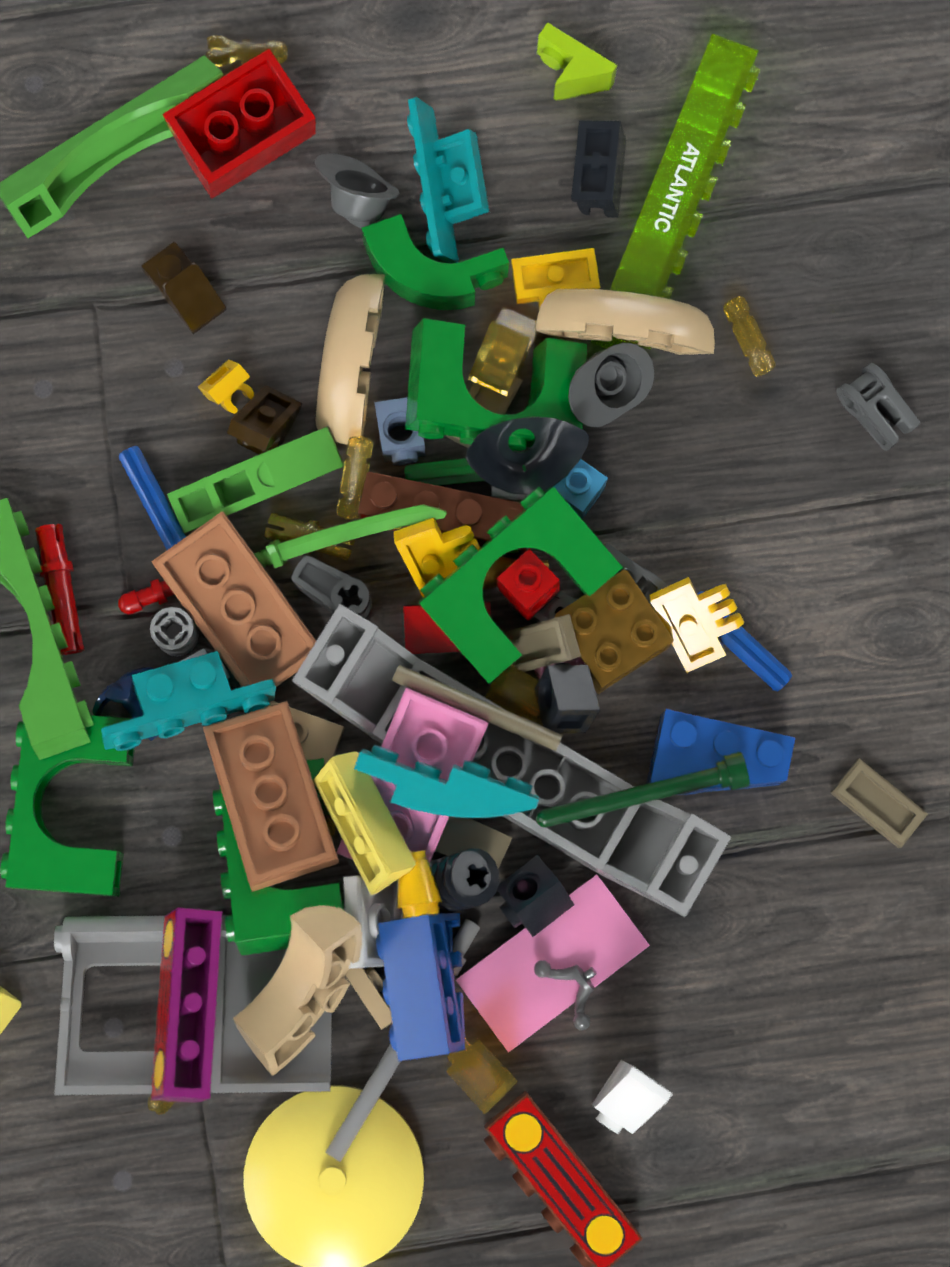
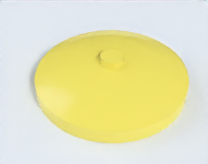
(326, 1208)

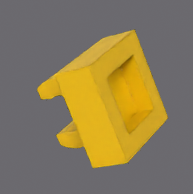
(224, 383)

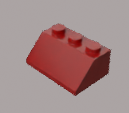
(240, 123)

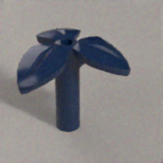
(122, 692)

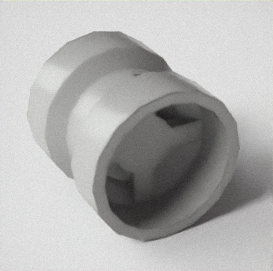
(179, 637)

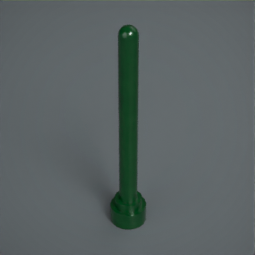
(729, 772)

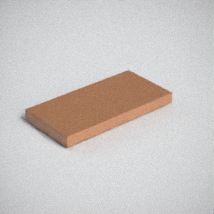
(236, 603)
(270, 796)

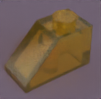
(480, 1074)

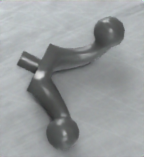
(543, 969)

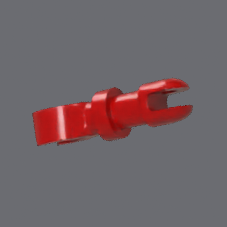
(135, 600)

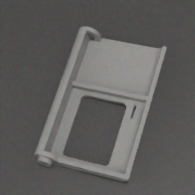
(138, 942)

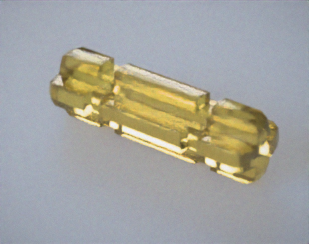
(749, 336)
(354, 476)

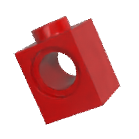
(528, 584)

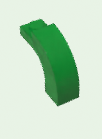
(425, 280)

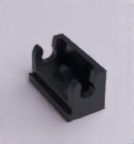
(599, 167)

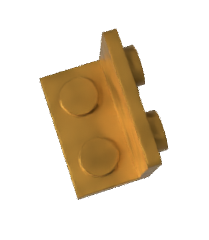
(616, 630)

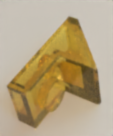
(503, 351)

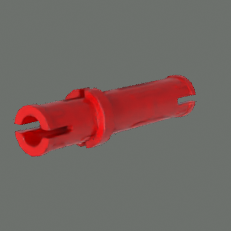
(58, 579)

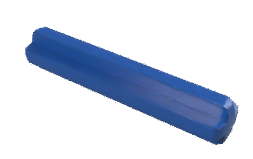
(151, 496)
(756, 657)

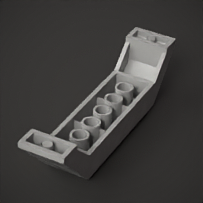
(641, 846)

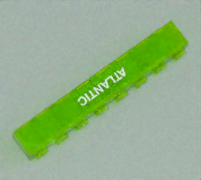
(686, 172)

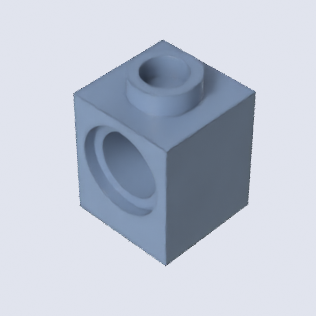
(390, 415)

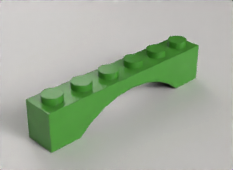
(54, 181)
(49, 703)

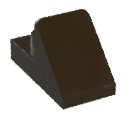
(184, 287)
(264, 420)

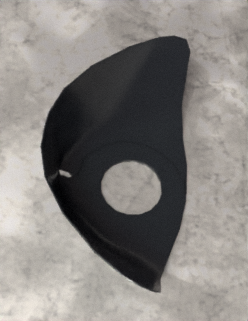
(551, 458)

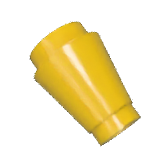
(418, 889)

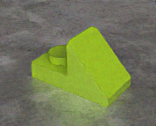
(583, 68)

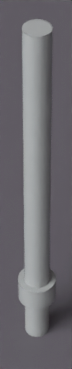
(386, 1068)

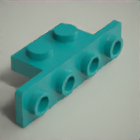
(449, 179)
(184, 696)

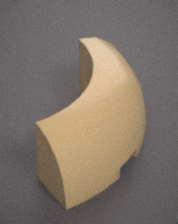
(627, 316)
(346, 351)
(304, 985)

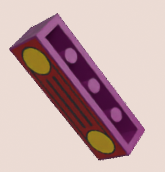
(186, 1006)

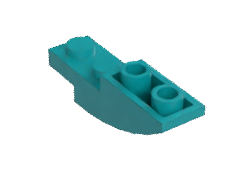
(465, 794)

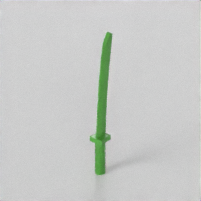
(279, 553)

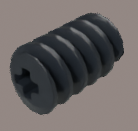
(465, 879)

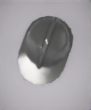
(355, 188)
(610, 384)

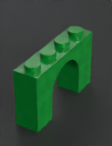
(443, 406)
(544, 524)
(34, 855)
(262, 917)

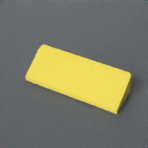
(363, 822)

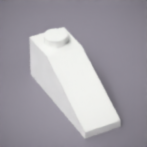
(628, 1099)

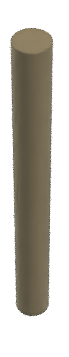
(477, 707)

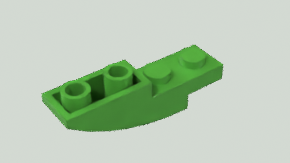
(256, 479)

